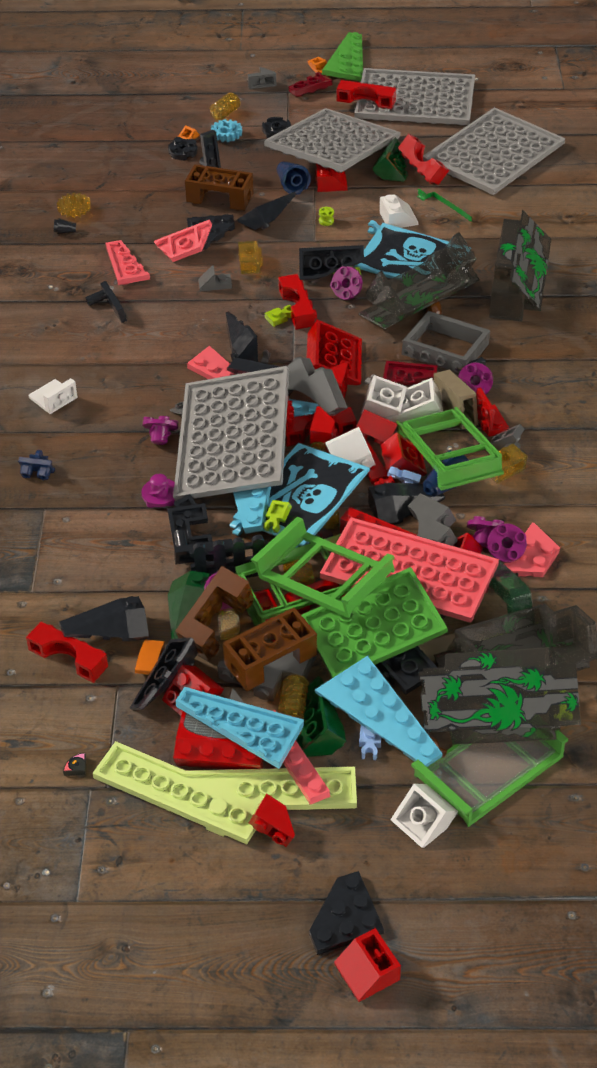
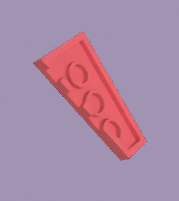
(124, 264)
(209, 364)

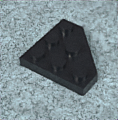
(220, 225)
(344, 915)

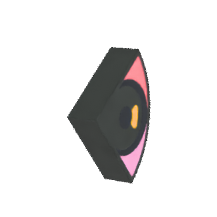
(75, 765)

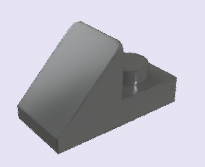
(264, 79)
(210, 281)
(507, 437)

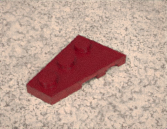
(310, 85)
(408, 373)

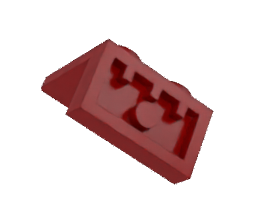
(489, 415)

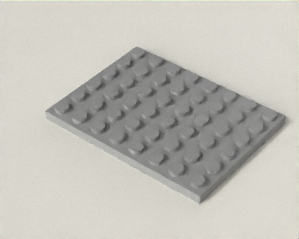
(420, 97)
(332, 139)
(495, 150)
(232, 434)

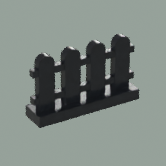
(219, 553)

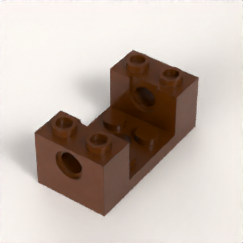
(207, 178)
(225, 588)
(249, 653)

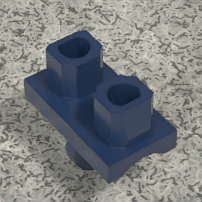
(36, 463)

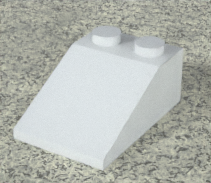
(420, 401)

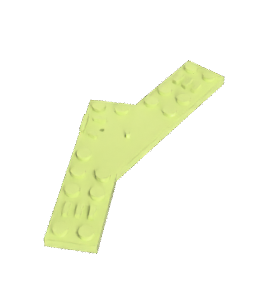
(218, 798)

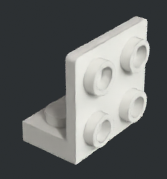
(54, 395)

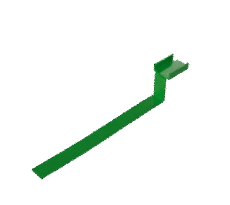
(422, 195)

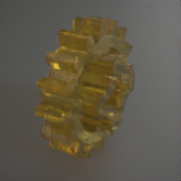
(73, 205)

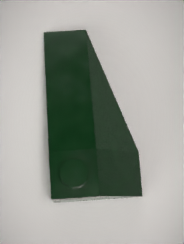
(183, 595)
(322, 726)

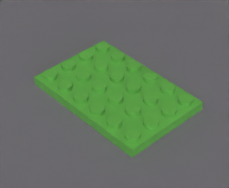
(382, 625)

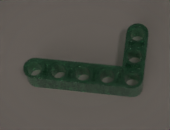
(511, 589)

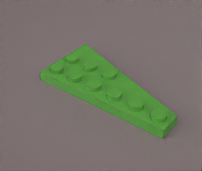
(347, 59)

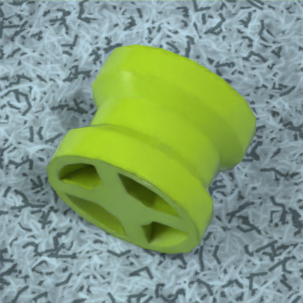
(326, 216)

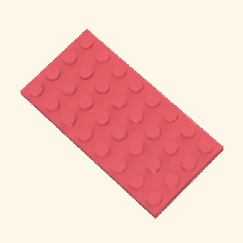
(449, 575)

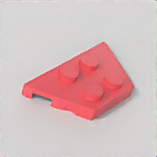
(185, 242)
(538, 554)

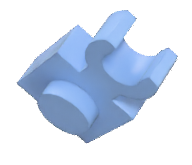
(404, 476)
(369, 742)

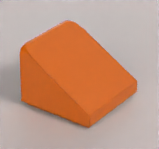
(189, 133)

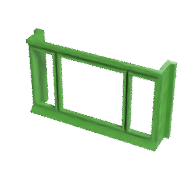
(458, 473)
(293, 535)
(255, 611)

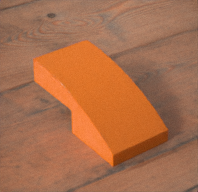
(317, 64)
(149, 655)

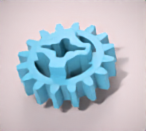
(227, 130)

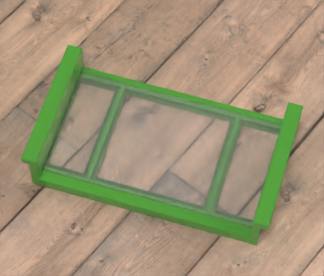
(486, 774)

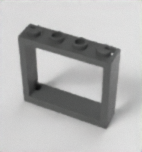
(450, 327)

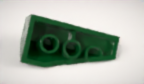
(391, 163)

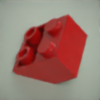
(192, 678)
(368, 965)

